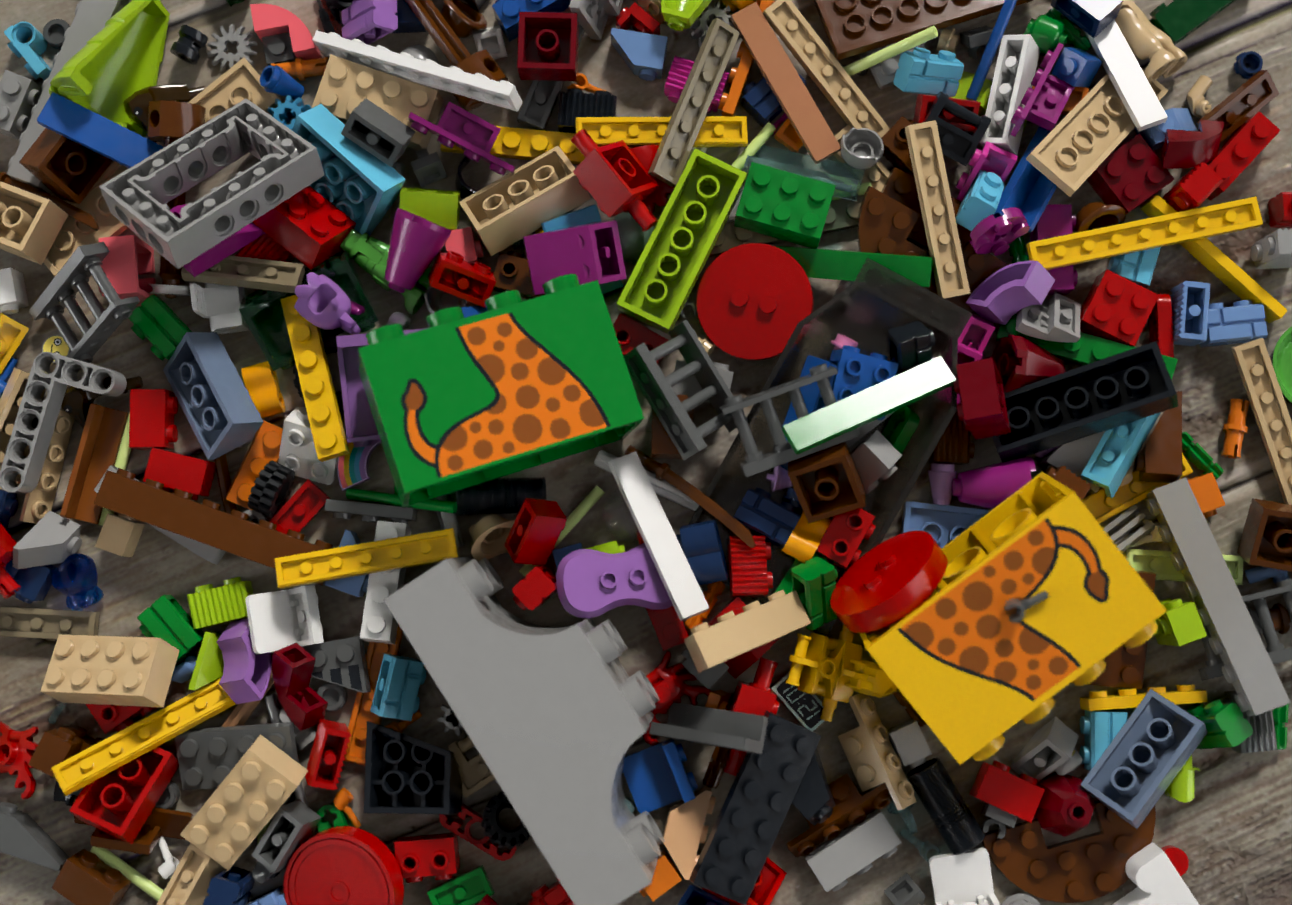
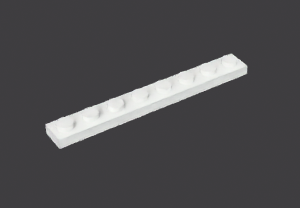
(423, 72)

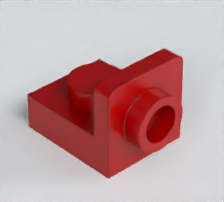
(639, 19)

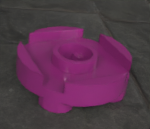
(997, 234)

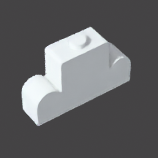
(1156, 880)

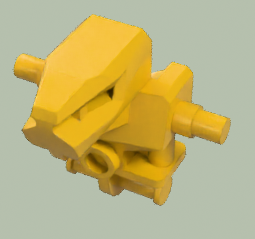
(835, 670)

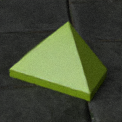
(209, 662)

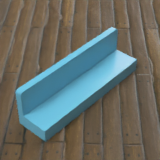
(1116, 454)

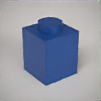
(1076, 67)

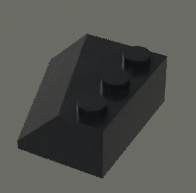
(409, 775)

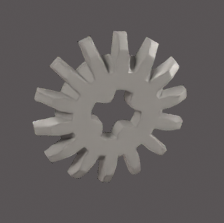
(230, 59)

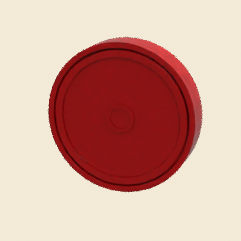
(753, 300)
(889, 581)
(343, 869)

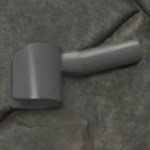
(1023, 605)

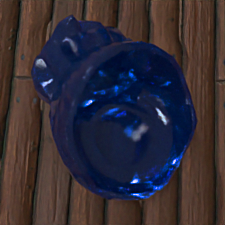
(78, 581)

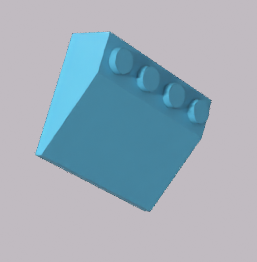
(352, 176)

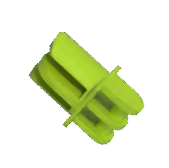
(1183, 785)

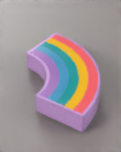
(353, 467)

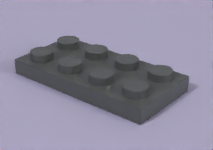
(211, 753)

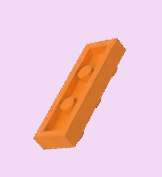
(263, 449)

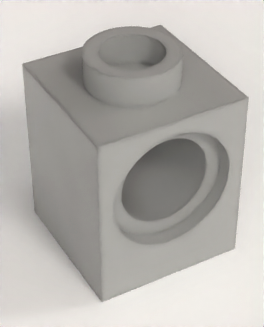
(909, 743)

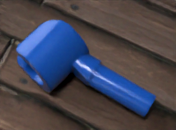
(6, 374)

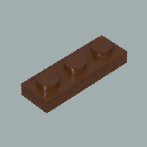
(1243, 102)

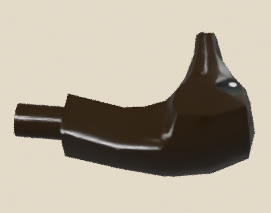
(137, 104)
(77, 401)

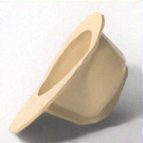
(490, 536)

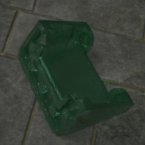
(266, 318)

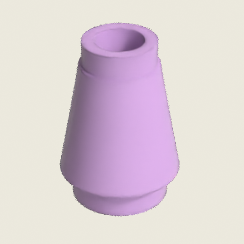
(941, 482)

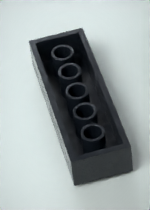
(1086, 401)

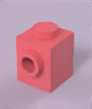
(464, 243)

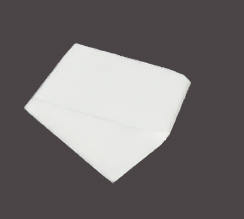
(491, 40)

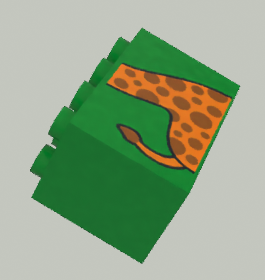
(497, 388)

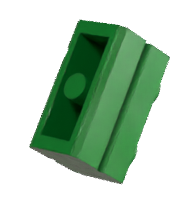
(159, 325)
(814, 587)
(171, 623)
(1222, 723)

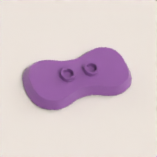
(599, 581)

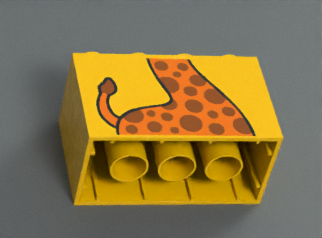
(979, 671)

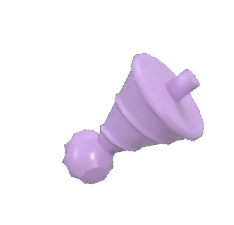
(779, 478)

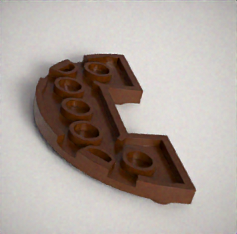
(887, 224)
(1074, 868)

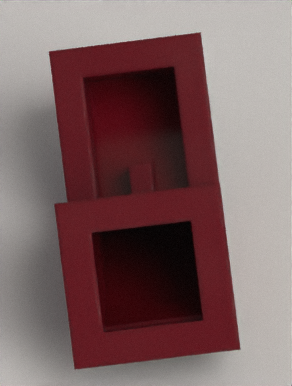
(1190, 148)
(291, 676)

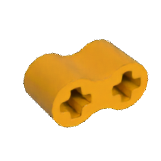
(264, 389)
(805, 538)

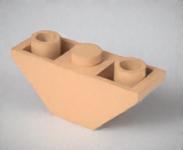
(686, 830)

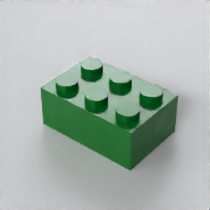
(784, 205)

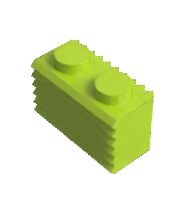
(219, 605)

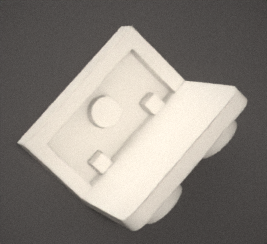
(299, 451)
(284, 619)
(962, 878)

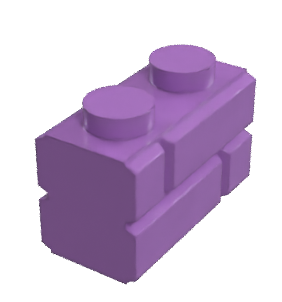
(369, 20)

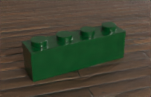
(1186, 16)

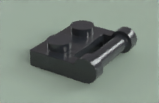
(954, 141)

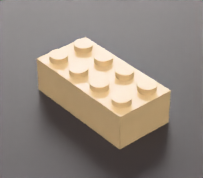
(349, 83)
(524, 200)
(28, 223)
(110, 670)
(244, 802)

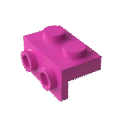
(989, 159)

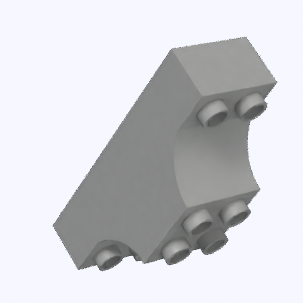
(546, 718)

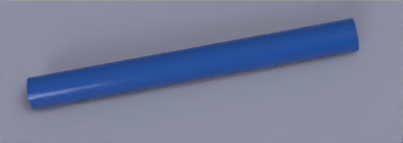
(991, 48)

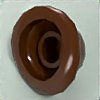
(462, 17)
(1099, 215)

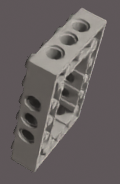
(142, 191)

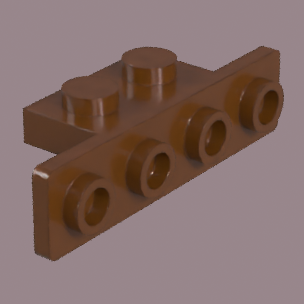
(849, 810)
(159, 823)

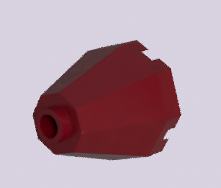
(1024, 362)
(1064, 805)

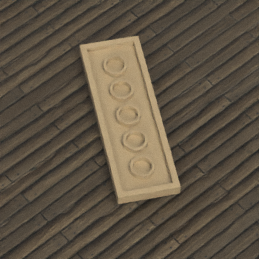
(1085, 136)

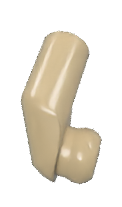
(1195, 97)

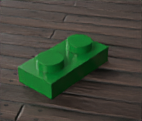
(463, 889)

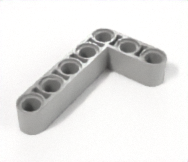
(47, 413)

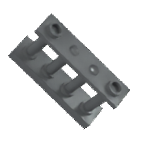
(62, 293)
(664, 400)
(783, 452)
(1275, 650)

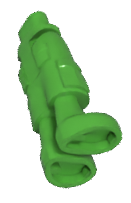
(372, 257)

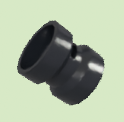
(189, 44)

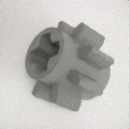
(450, 724)

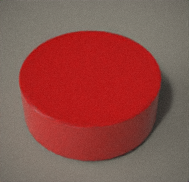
(1178, 858)

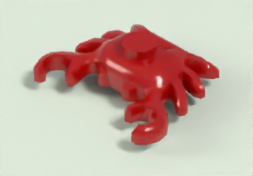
(670, 689)
(15, 754)

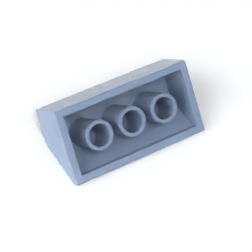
(212, 394)
(1144, 758)

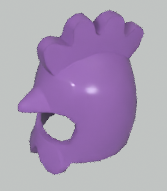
(325, 304)

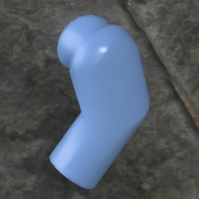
(1261, 573)
(184, 670)

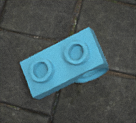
(31, 50)

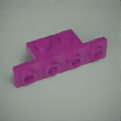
(1046, 100)
(466, 132)

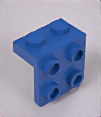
(859, 371)
(659, 776)

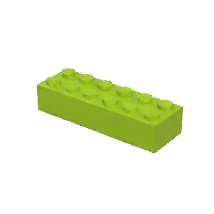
(682, 241)

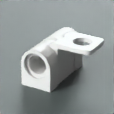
(220, 305)

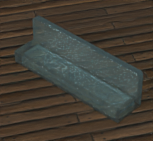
(846, 178)

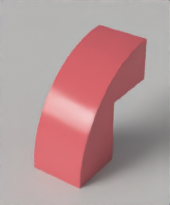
(275, 20)

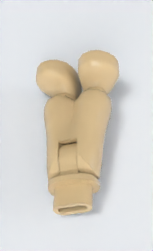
(1149, 42)

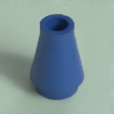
(279, 82)

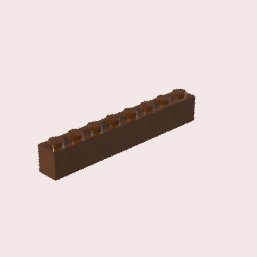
(200, 521)

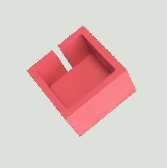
(124, 263)

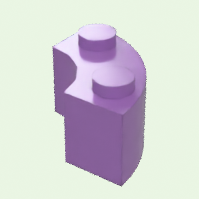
(1010, 291)
(244, 672)

